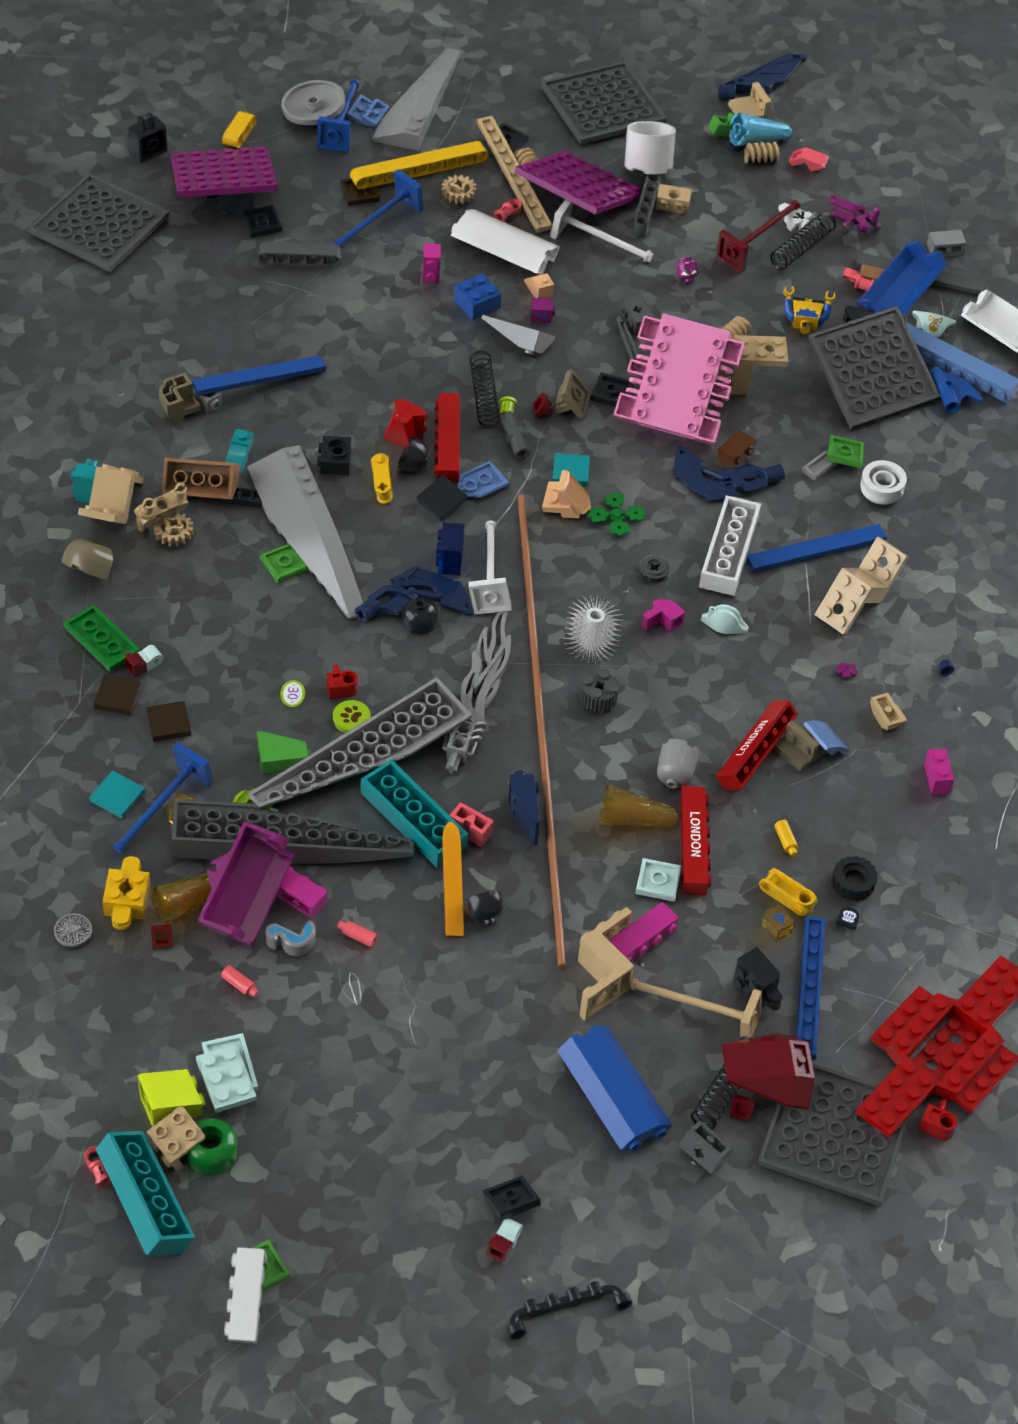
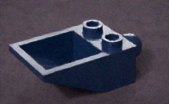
(524, 803)

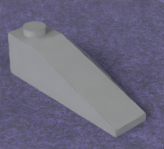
(523, 337)

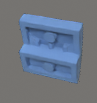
(366, 111)
(826, 737)

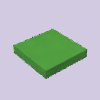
(845, 451)
(283, 563)
(274, 1268)

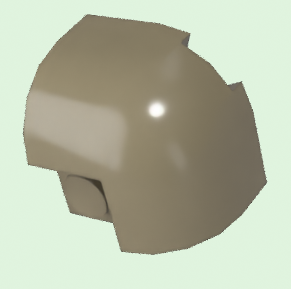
(177, 397)
(89, 558)

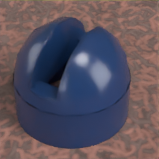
(946, 667)

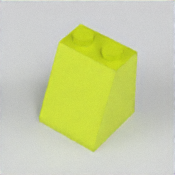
(167, 1091)

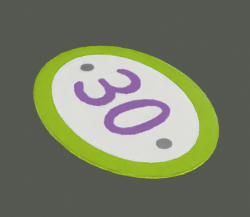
(292, 693)

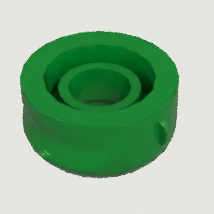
(215, 1160)

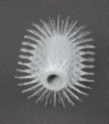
(593, 629)

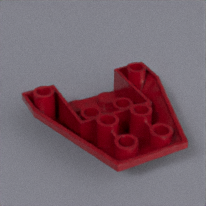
(772, 1067)

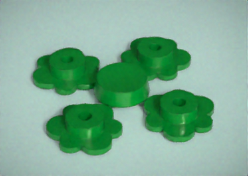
(616, 515)

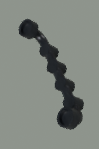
(552, 1303)

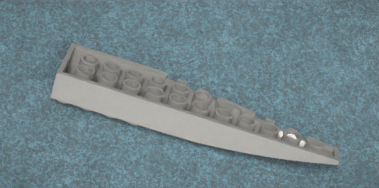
(302, 517)
(385, 736)

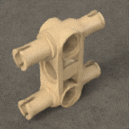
(149, 512)

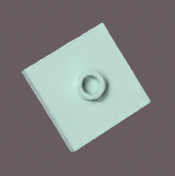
(658, 879)

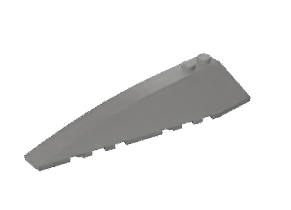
(413, 113)

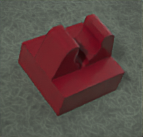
(542, 406)
(161, 936)
(742, 1107)

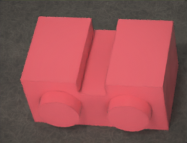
(474, 823)

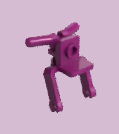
(855, 218)

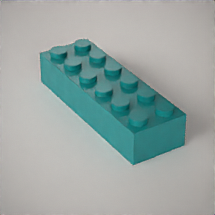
(409, 809)
(145, 1193)

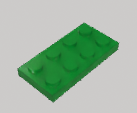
(100, 637)

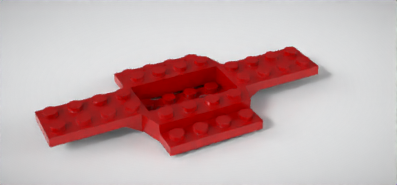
(965, 1069)

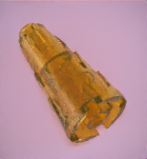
(626, 808)
(180, 897)

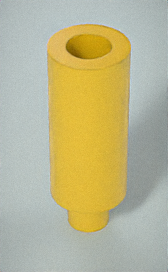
(786, 837)

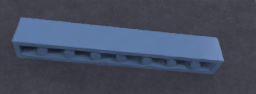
(957, 362)

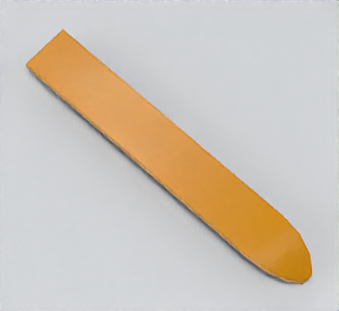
(452, 881)

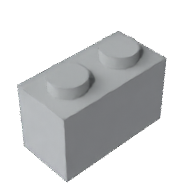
(947, 242)

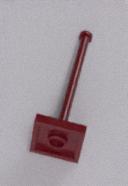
(735, 252)

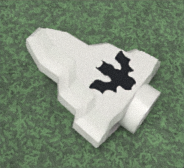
(796, 219)

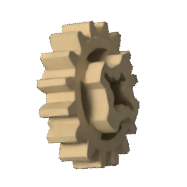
(459, 189)
(174, 529)

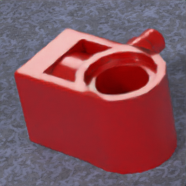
(342, 683)
(935, 1118)

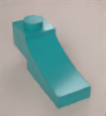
(240, 448)

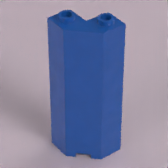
(904, 279)
(614, 1088)

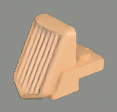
(566, 497)

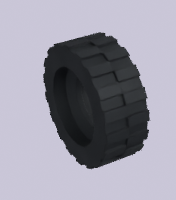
(859, 865)

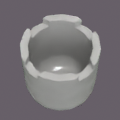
(677, 763)

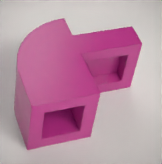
(663, 612)

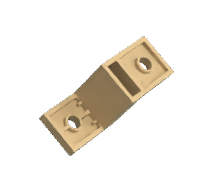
(756, 354)
(111, 494)
(861, 585)
(605, 964)

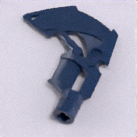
(690, 470)
(403, 589)

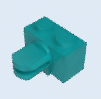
(83, 480)

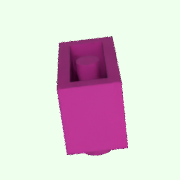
(431, 263)
(939, 771)

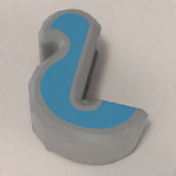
(290, 941)

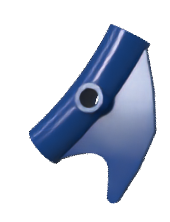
(953, 389)

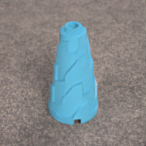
(756, 130)

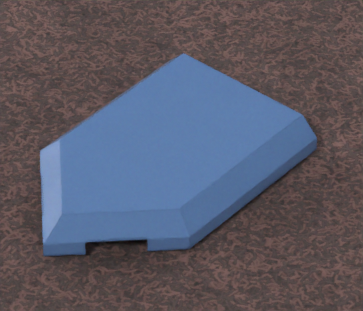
(482, 480)

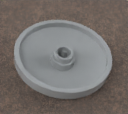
(313, 99)

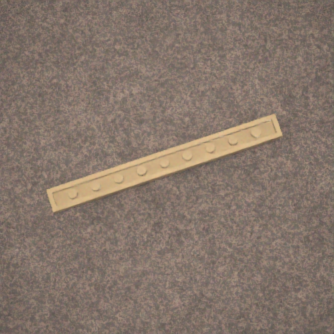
(518, 183)

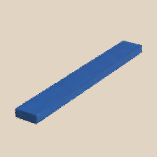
(258, 375)
(815, 548)
(811, 982)

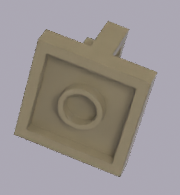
(572, 395)
(799, 746)

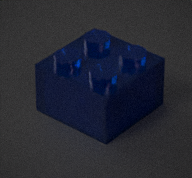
(450, 548)

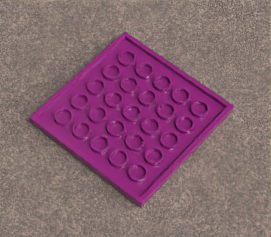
(223, 172)
(579, 182)

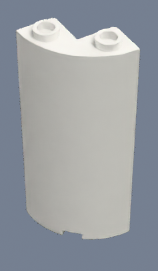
(505, 241)
(994, 317)

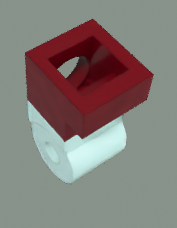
(143, 661)
(504, 1239)

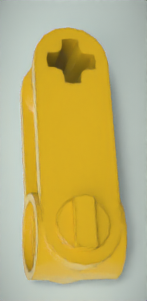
(382, 478)
(788, 892)

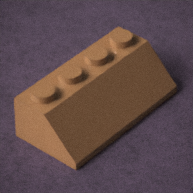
(201, 477)

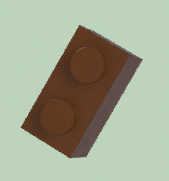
(736, 450)

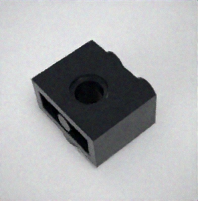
(335, 455)

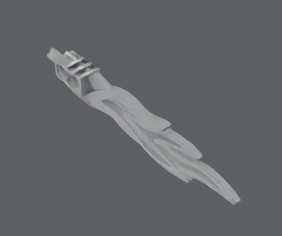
(468, 735)

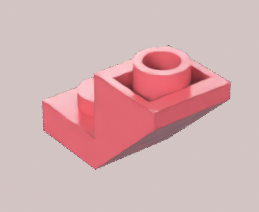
(812, 158)

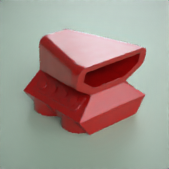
(405, 422)

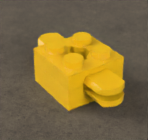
(126, 893)

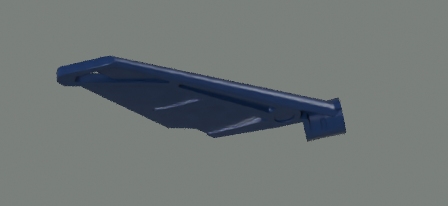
(767, 75)

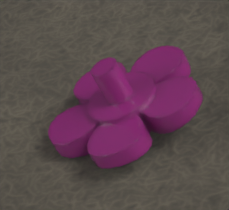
(847, 670)

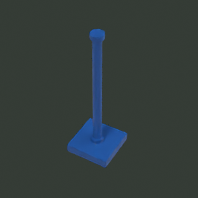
(336, 133)
(406, 190)
(191, 765)

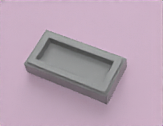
(818, 466)

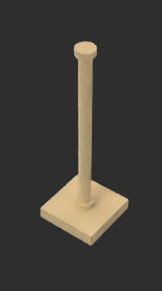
(748, 1017)

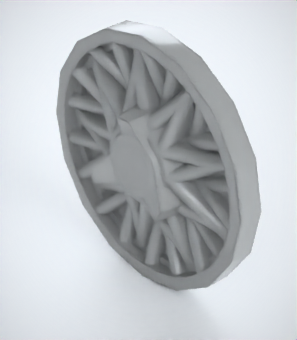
(73, 930)

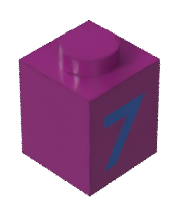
(542, 310)

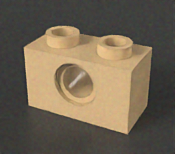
(673, 199)

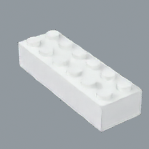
(730, 545)

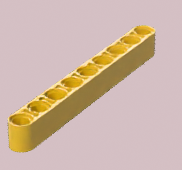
(419, 164)

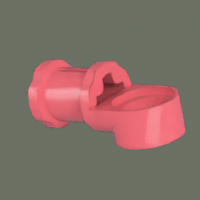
(508, 210)
(860, 282)
(96, 1168)

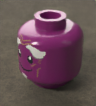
(687, 269)

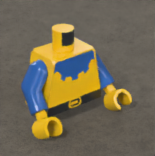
(806, 313)

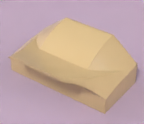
(887, 712)

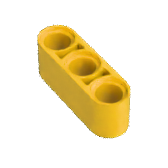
(239, 129)

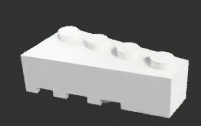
(246, 1295)

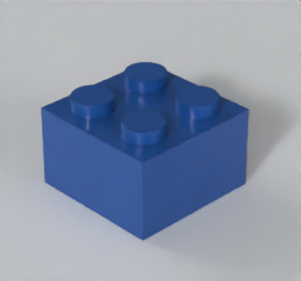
(477, 296)

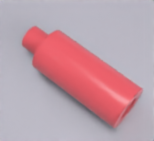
(358, 933)
(239, 981)

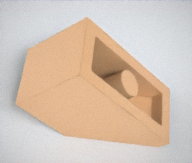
(540, 286)

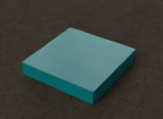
(576, 464)
(117, 794)

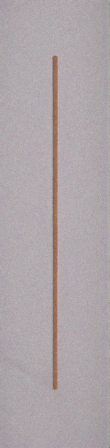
(542, 736)

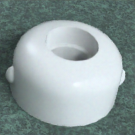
(883, 482)

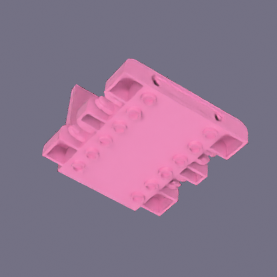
(680, 378)

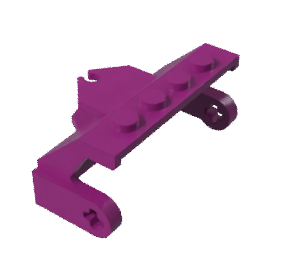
(246, 883)

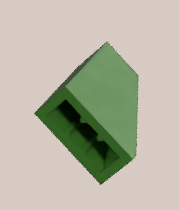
(279, 752)

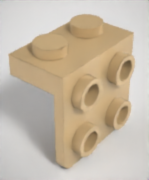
(757, 104)
(175, 1137)

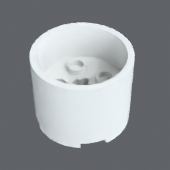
(650, 147)

